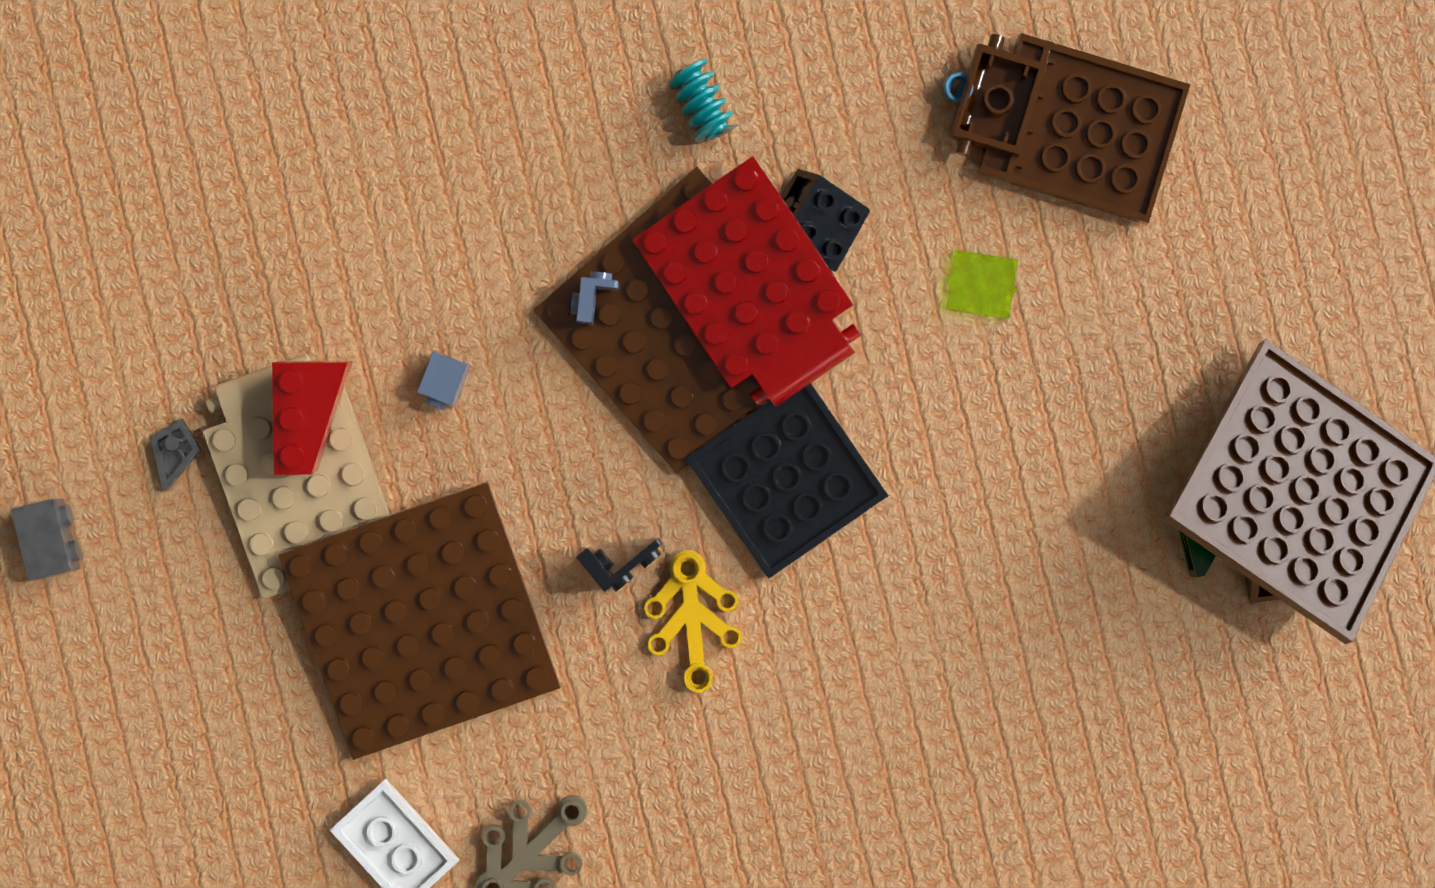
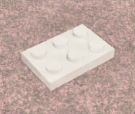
(394, 841)

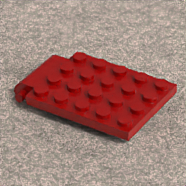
(751, 285)

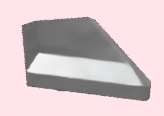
(173, 452)

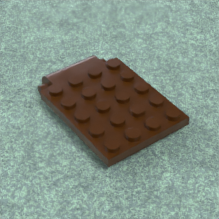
(1069, 124)

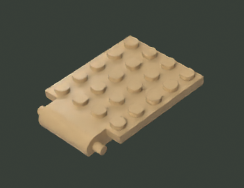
(287, 510)

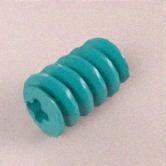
(701, 102)

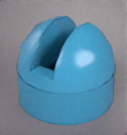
(948, 84)

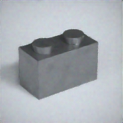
(47, 539)

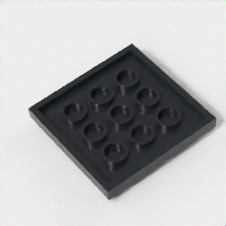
(787, 478)

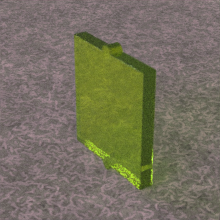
(981, 284)

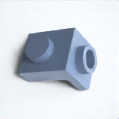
(584, 302)

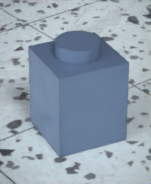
(443, 381)

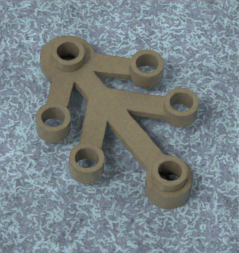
(527, 855)

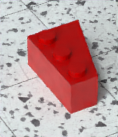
(303, 412)

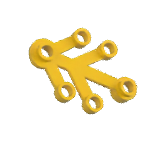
(692, 613)

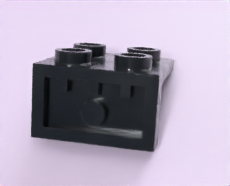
(825, 214)
(599, 565)

